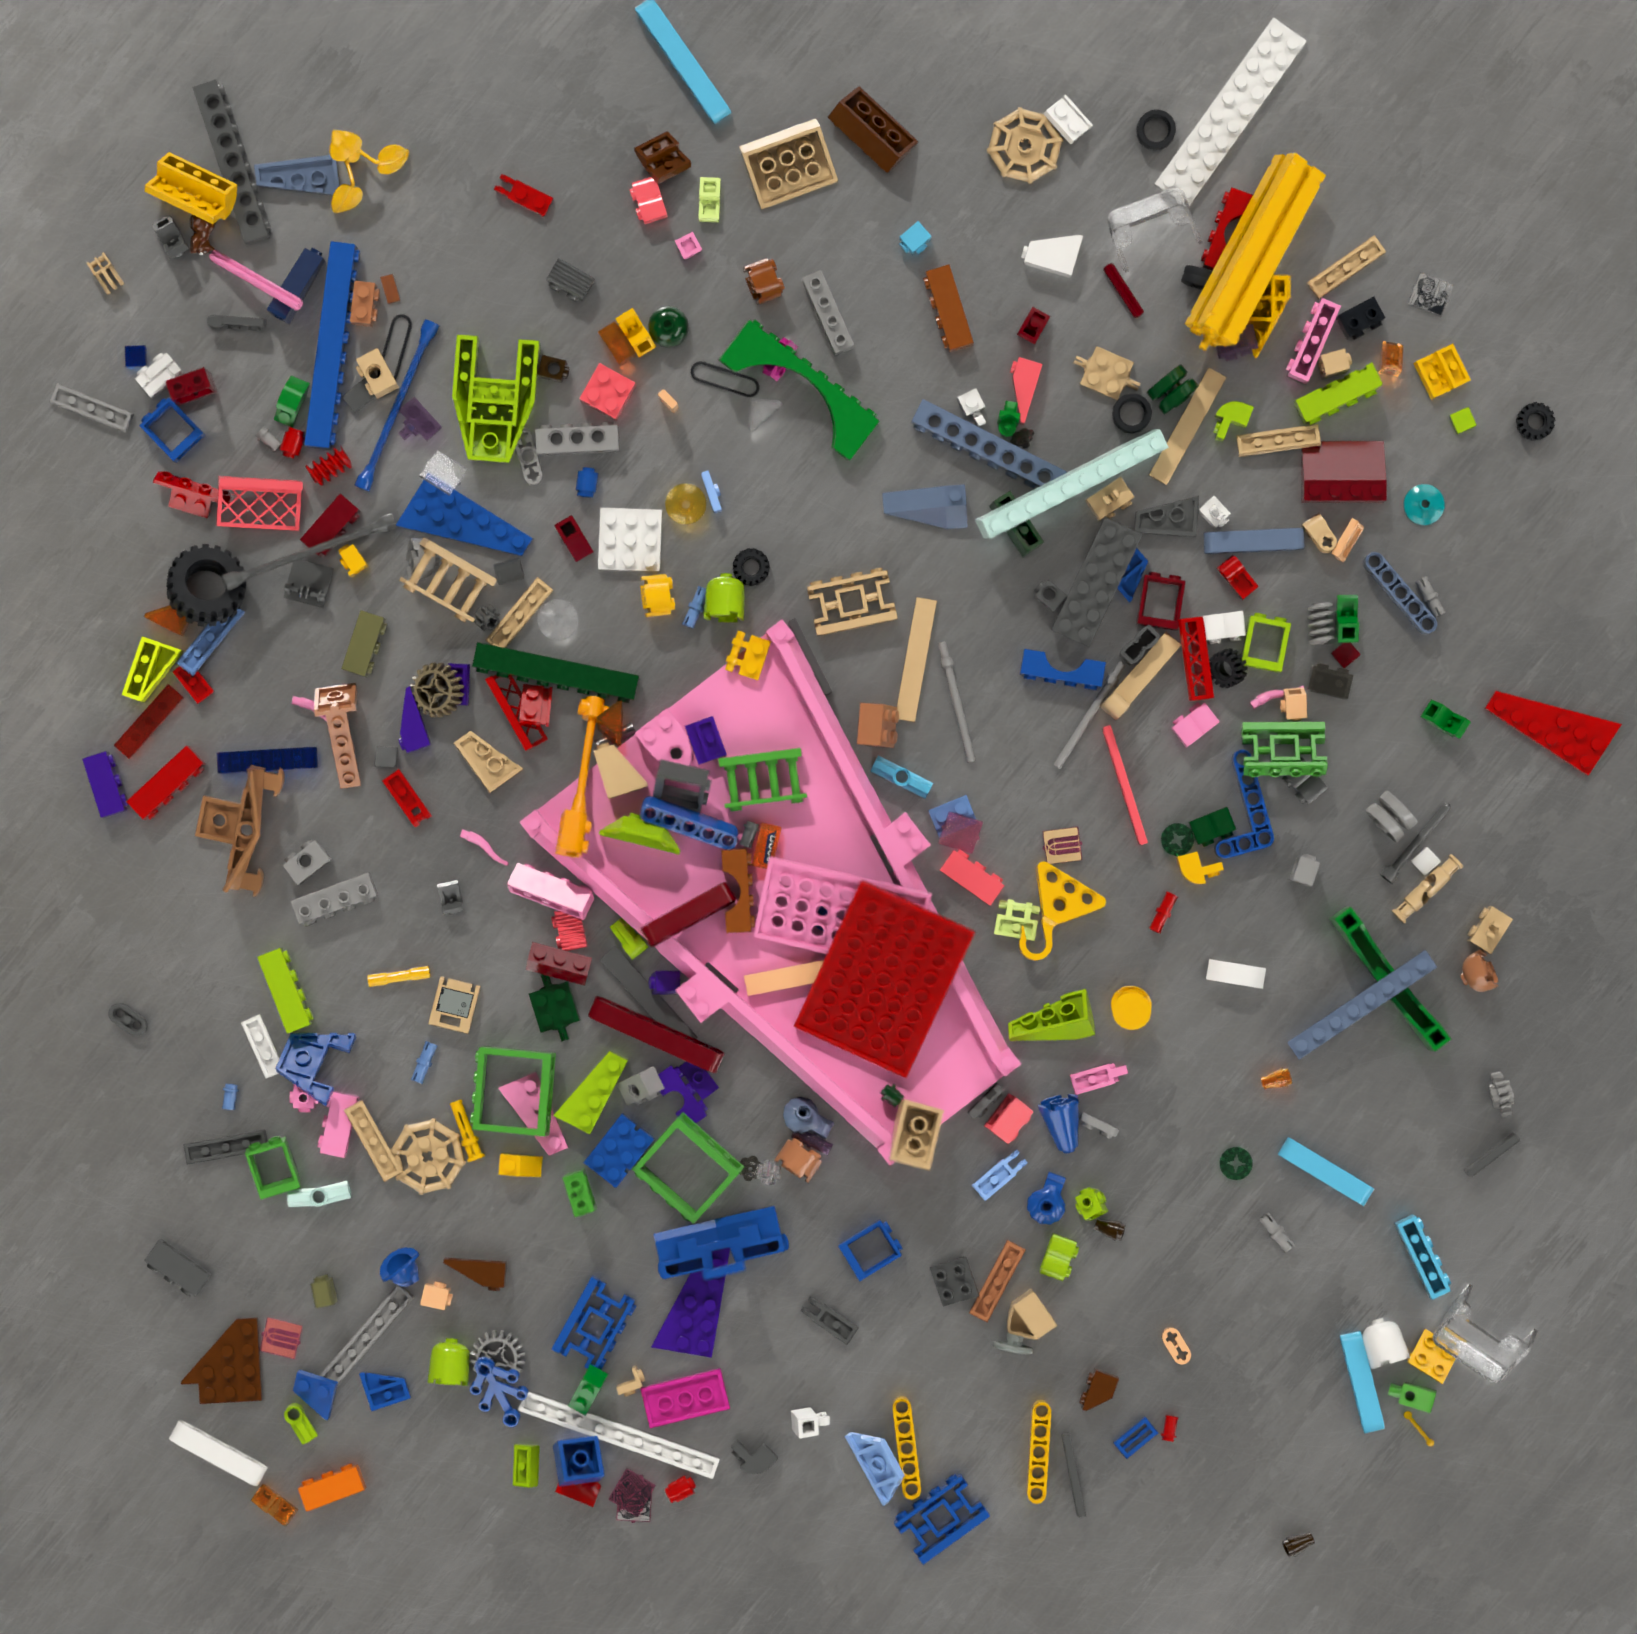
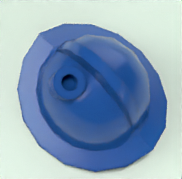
(400, 1267)

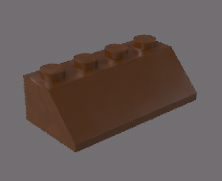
(872, 129)

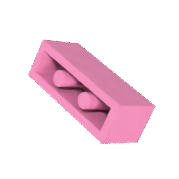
(337, 1125)

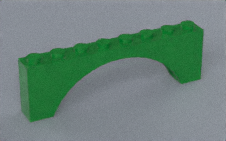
(849, 420)
(1367, 951)

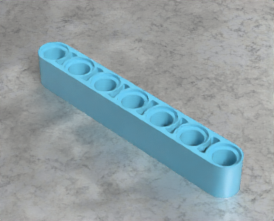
(683, 60)

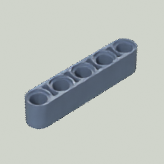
(1254, 541)
(1397, 582)

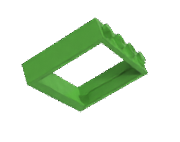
(546, 1090)
(709, 1146)

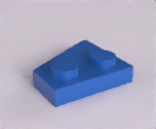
(384, 1389)

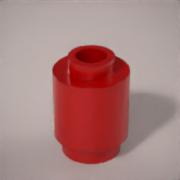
(292, 443)
(680, 1489)

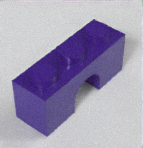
(672, 1081)

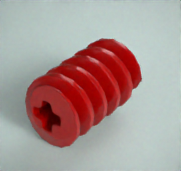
(329, 466)

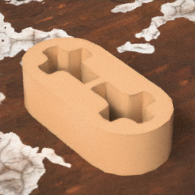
(1172, 1348)

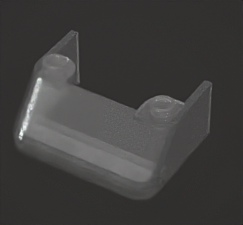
(1169, 201)
(1477, 1347)

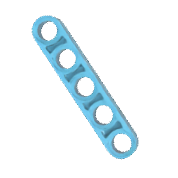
(1326, 1171)
(1362, 1382)

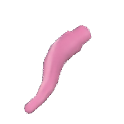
(1267, 696)
(305, 703)
(479, 840)

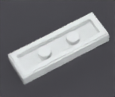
(262, 1045)

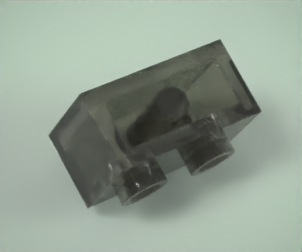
(1329, 682)

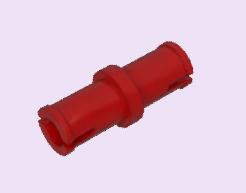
(1163, 912)

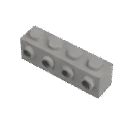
(334, 898)

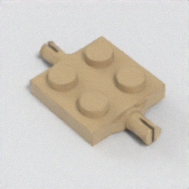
(1106, 373)

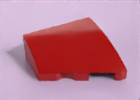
(584, 1493)

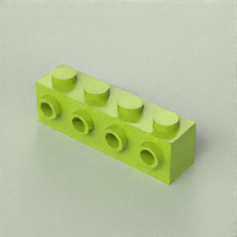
(284, 989)

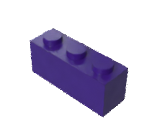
(105, 784)

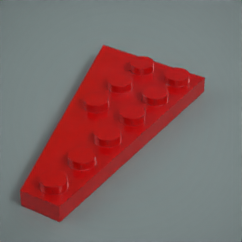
(1565, 733)

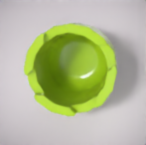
(725, 599)
(449, 1363)

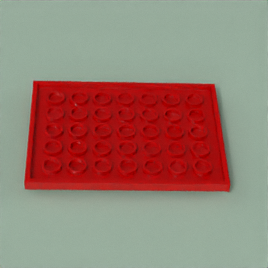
(884, 978)

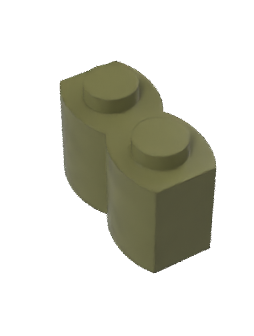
(323, 1291)

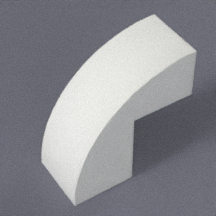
(1236, 973)

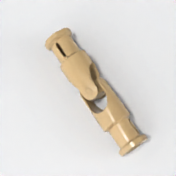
(1423, 892)

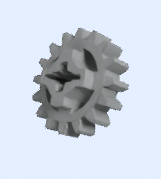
(1501, 1094)

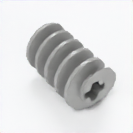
(1321, 624)

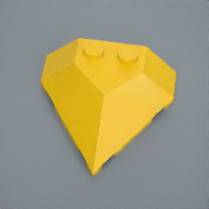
(1270, 308)

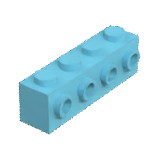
(1422, 1256)

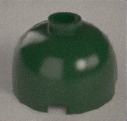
(668, 326)

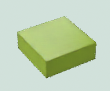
(1462, 420)

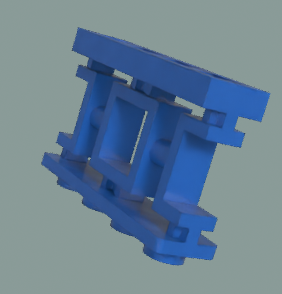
(581, 1316)
(951, 1532)

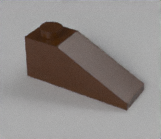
(484, 1272)

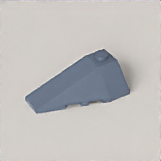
(934, 506)

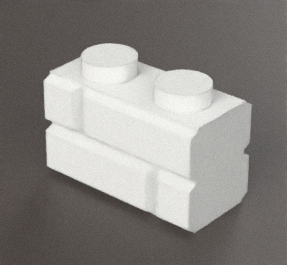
(154, 377)

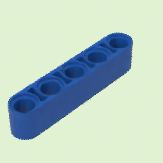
(695, 830)

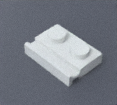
(1068, 119)

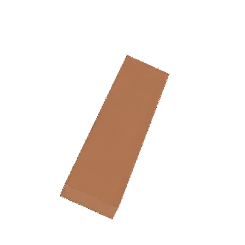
(997, 1281)

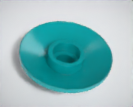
(1414, 508)

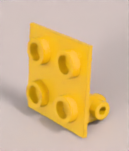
(1431, 1358)

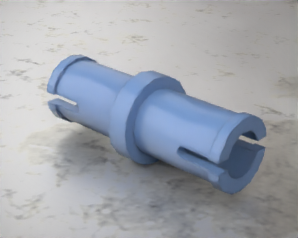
(695, 608)
(424, 1062)

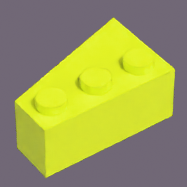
(149, 668)

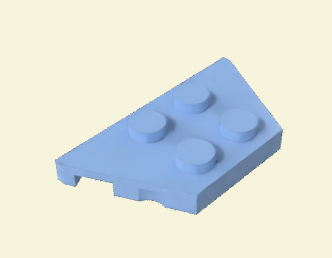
(877, 1463)

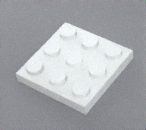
(630, 539)

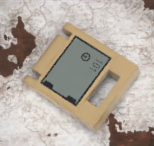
(454, 1001)

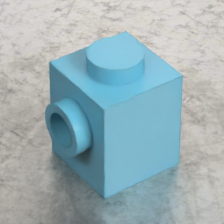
(915, 239)

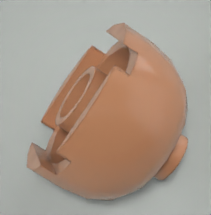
(1478, 972)

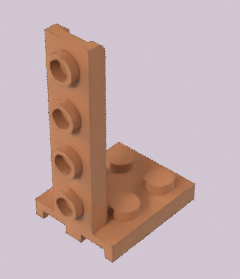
(334, 704)

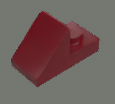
(1033, 325)

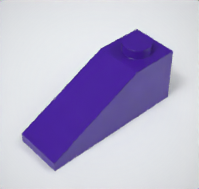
(413, 730)

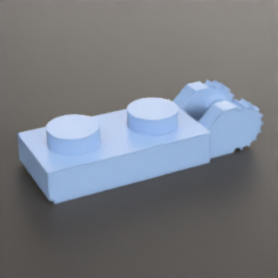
(998, 1176)

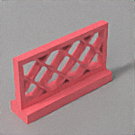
(261, 485)

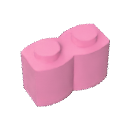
(1195, 724)

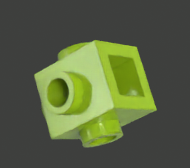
(1091, 1203)

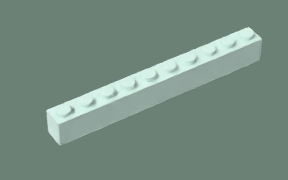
(1071, 483)

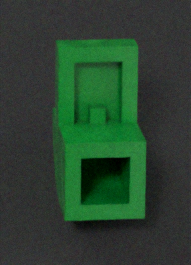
(290, 401)
(1347, 619)
(1445, 719)

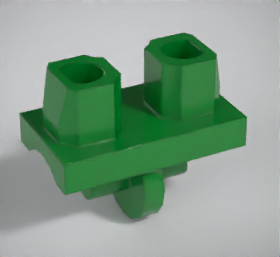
(1008, 419)

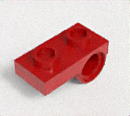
(1237, 577)

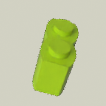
(1058, 1257)

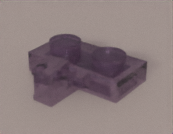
(418, 421)

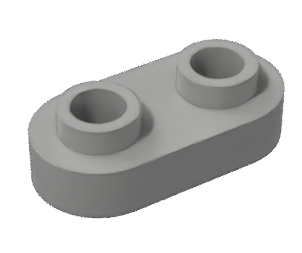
(1090, 1122)

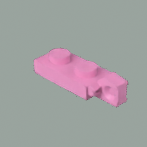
(1096, 1077)

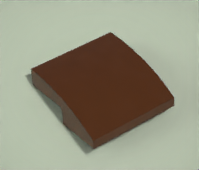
(662, 157)

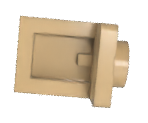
(628, 1388)

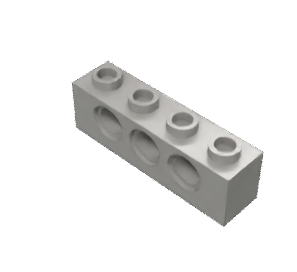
(828, 312)
(609, 443)

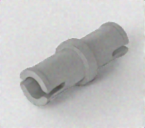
(1430, 597)
(1276, 1232)

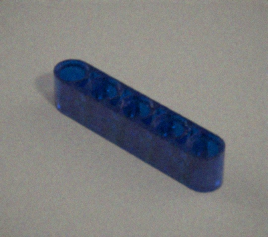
(270, 759)

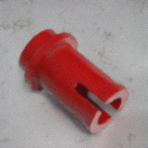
(1169, 1428)

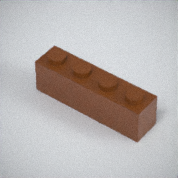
(949, 308)

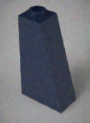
(298, 283)

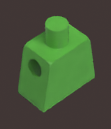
(1423, 1398)

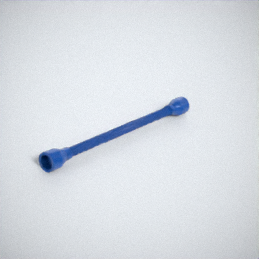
(365, 478)

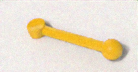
(1408, 1415)

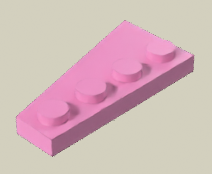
(524, 1098)

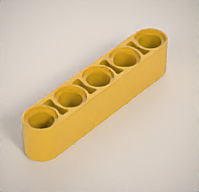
(906, 1437)
(1034, 1461)

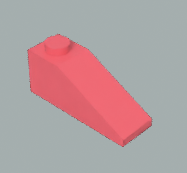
(1024, 382)

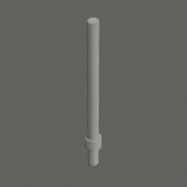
(947, 663)
(1111, 680)

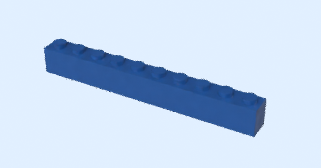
(330, 346)

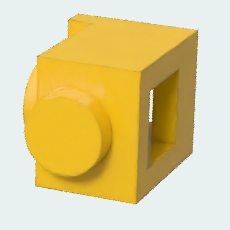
(352, 559)

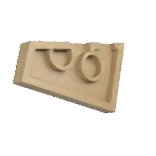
(486, 762)

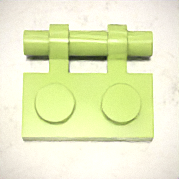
(1011, 926)

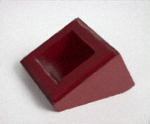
(1345, 654)

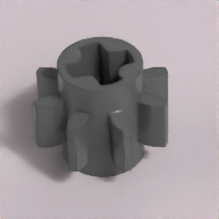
(487, 617)

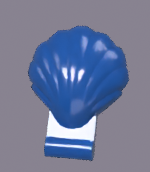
(1047, 1204)

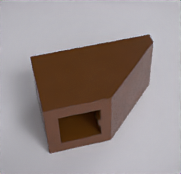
(1100, 1389)

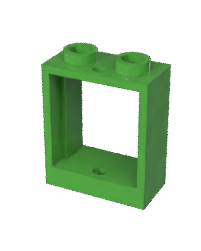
(578, 1184)
(278, 1186)

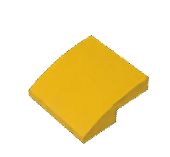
(1442, 371)

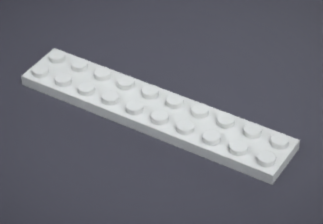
(1232, 110)

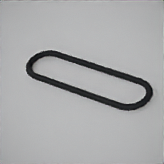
(404, 345)
(722, 387)

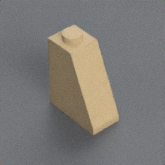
(616, 772)

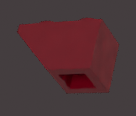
(573, 538)

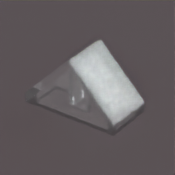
(761, 410)

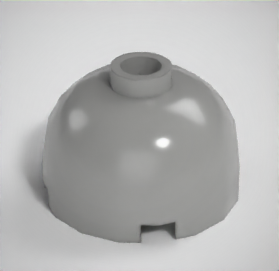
(414, 555)

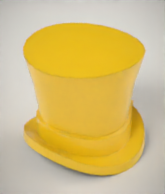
(1131, 1007)

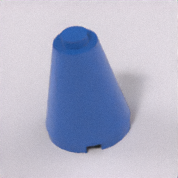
(1062, 1120)

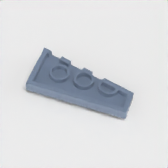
(304, 175)

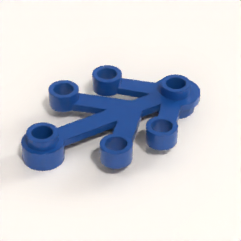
(498, 1388)

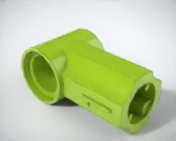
(630, 940)
(300, 1425)

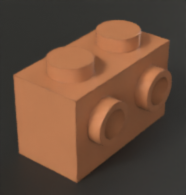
(363, 303)

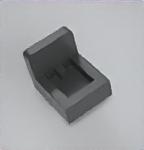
(450, 897)

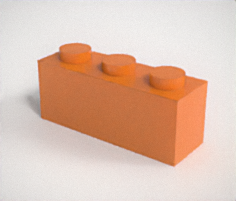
(331, 1487)

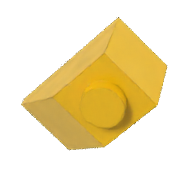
(520, 1165)

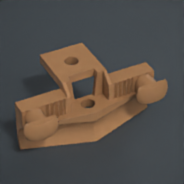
(235, 816)

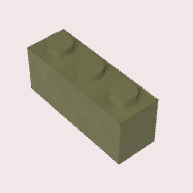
(364, 644)

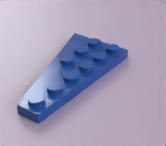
(460, 520)

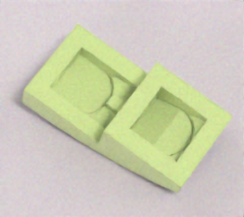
(709, 199)

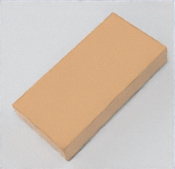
(668, 401)
(1347, 540)

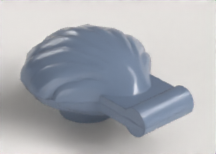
(803, 1116)

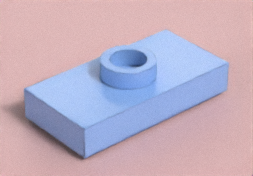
(712, 491)

